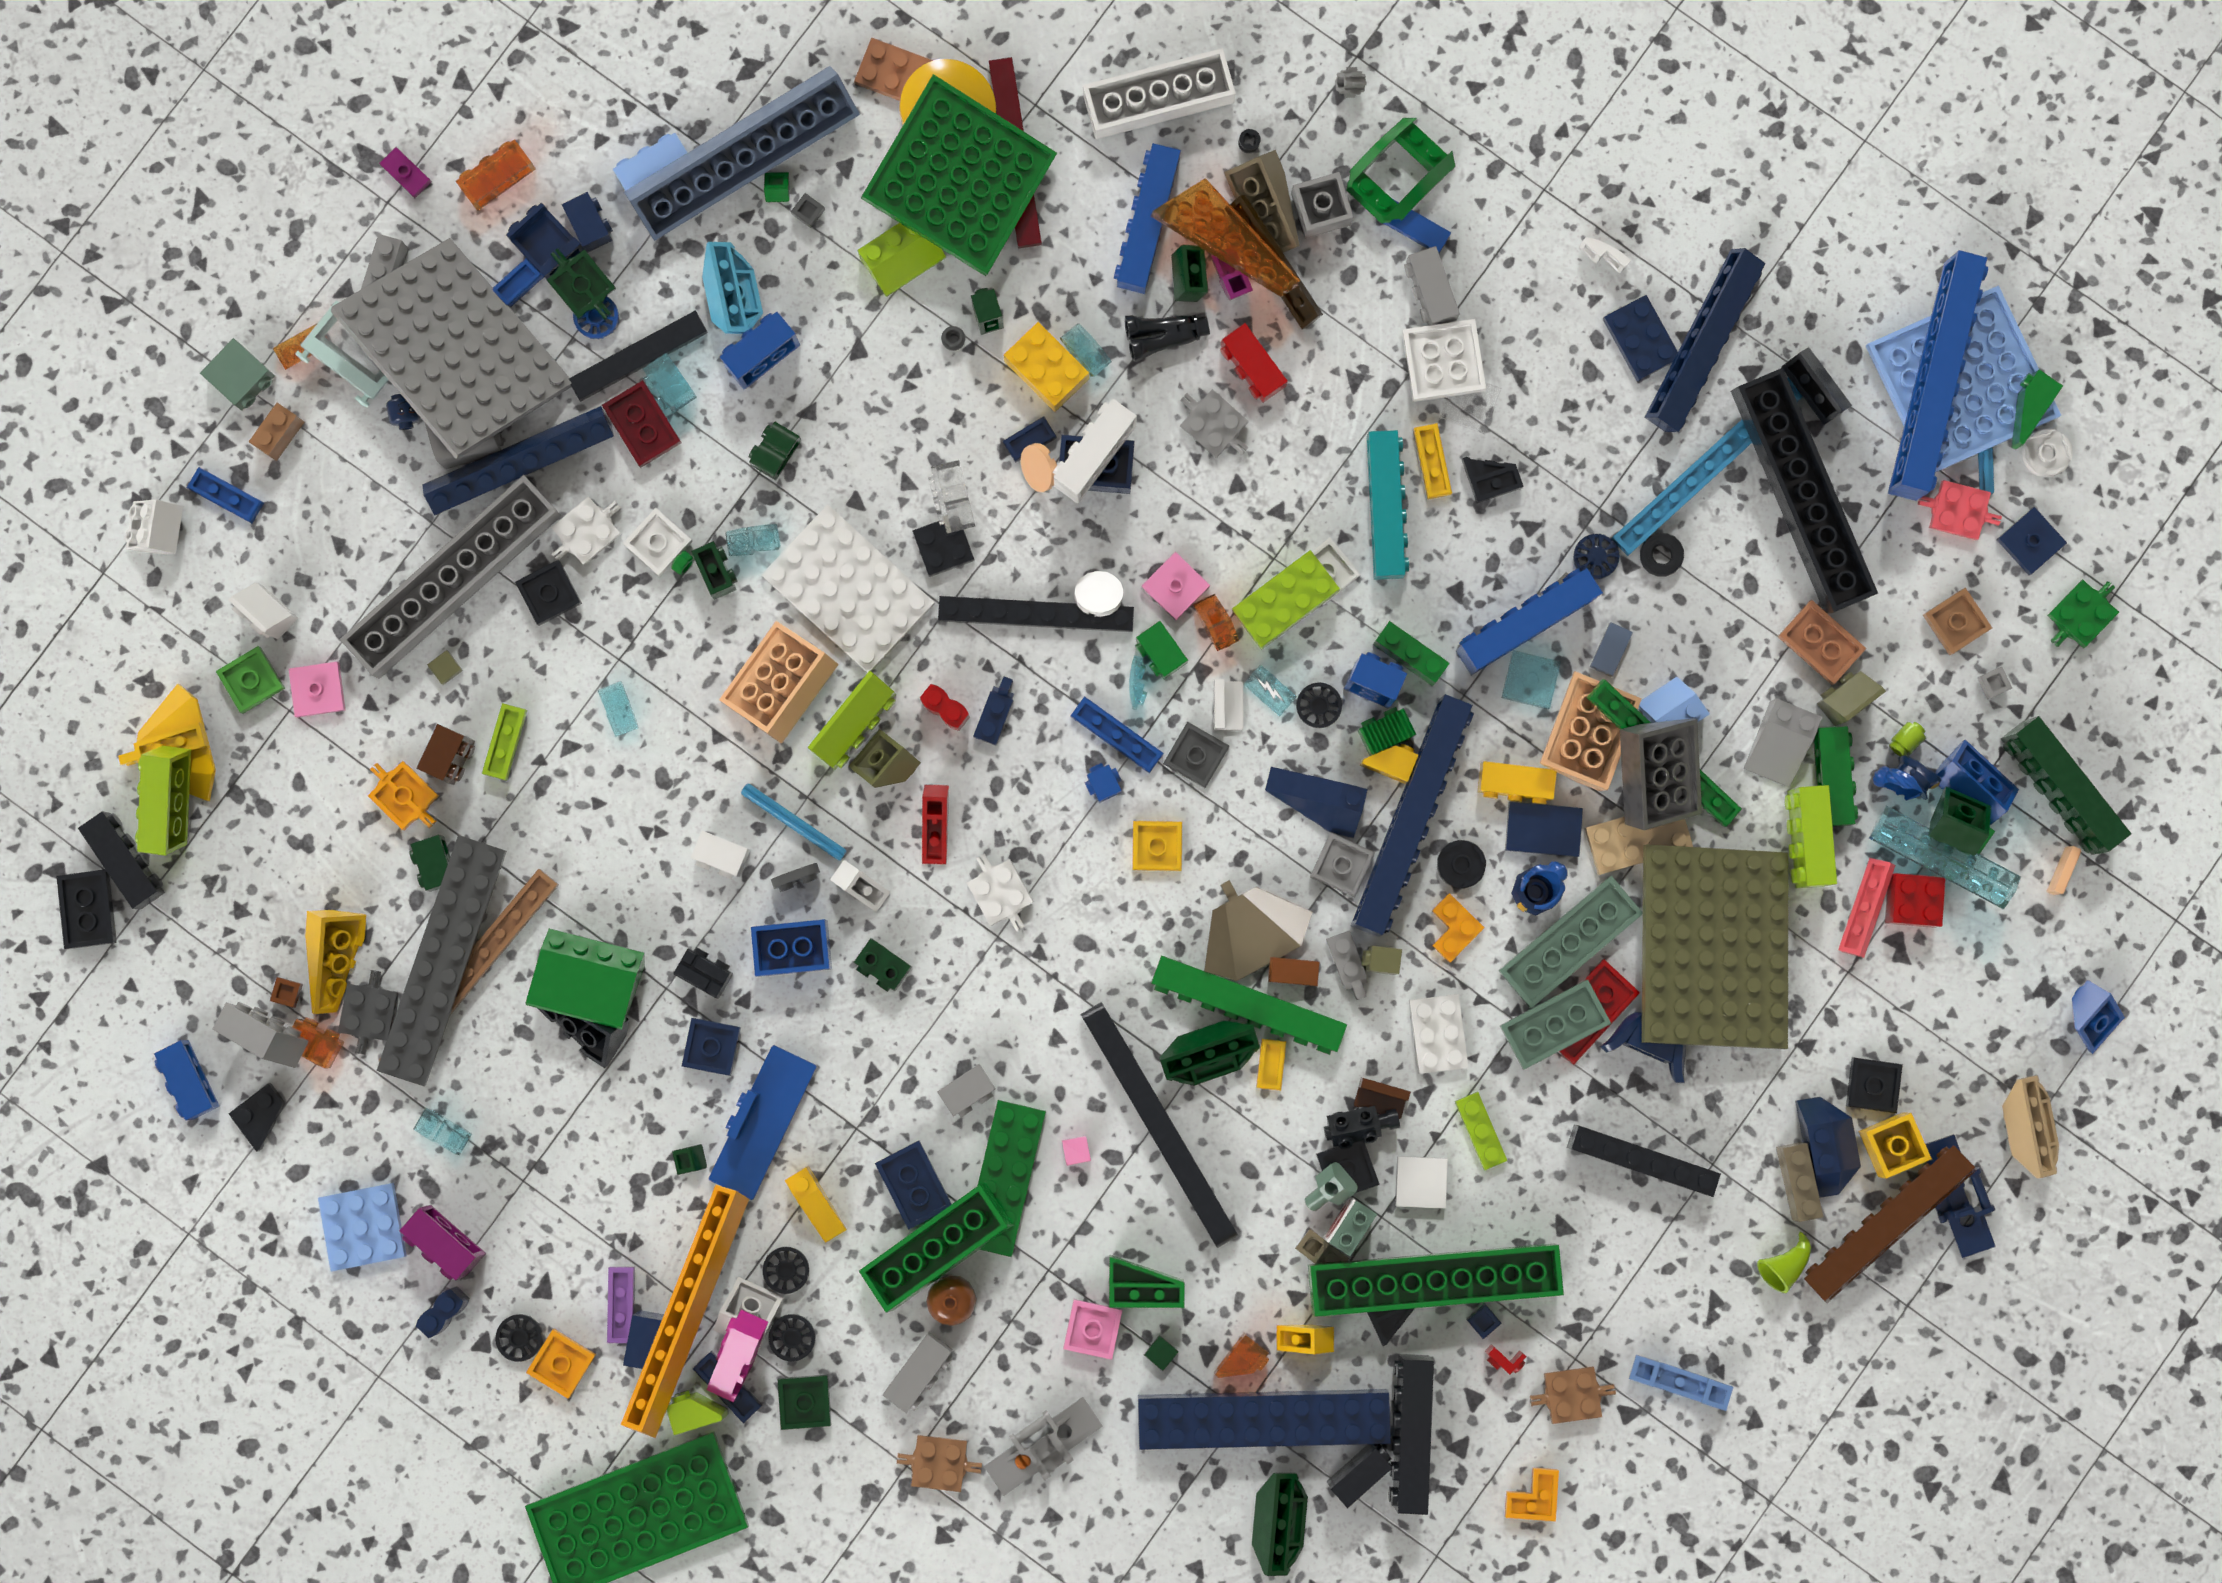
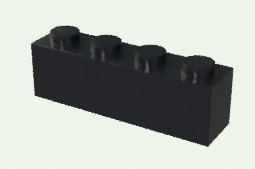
(122, 860)

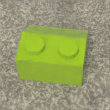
(693, 1411)

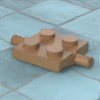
(1572, 1395)
(939, 1463)

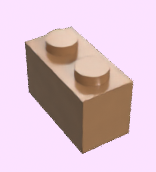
(276, 431)

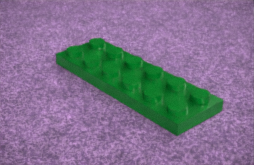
(1010, 1164)

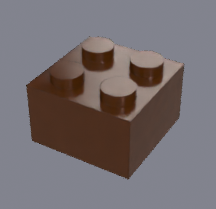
(446, 755)

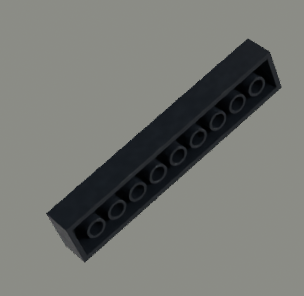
(1804, 491)

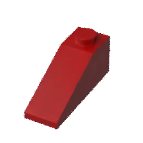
(935, 824)

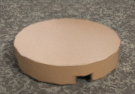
(1038, 467)

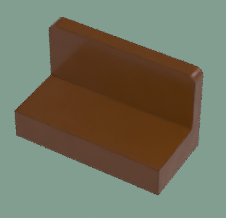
(1381, 1095)

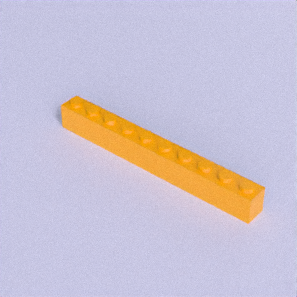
(685, 1311)

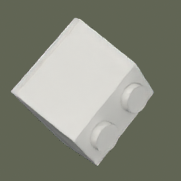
(751, 1299)

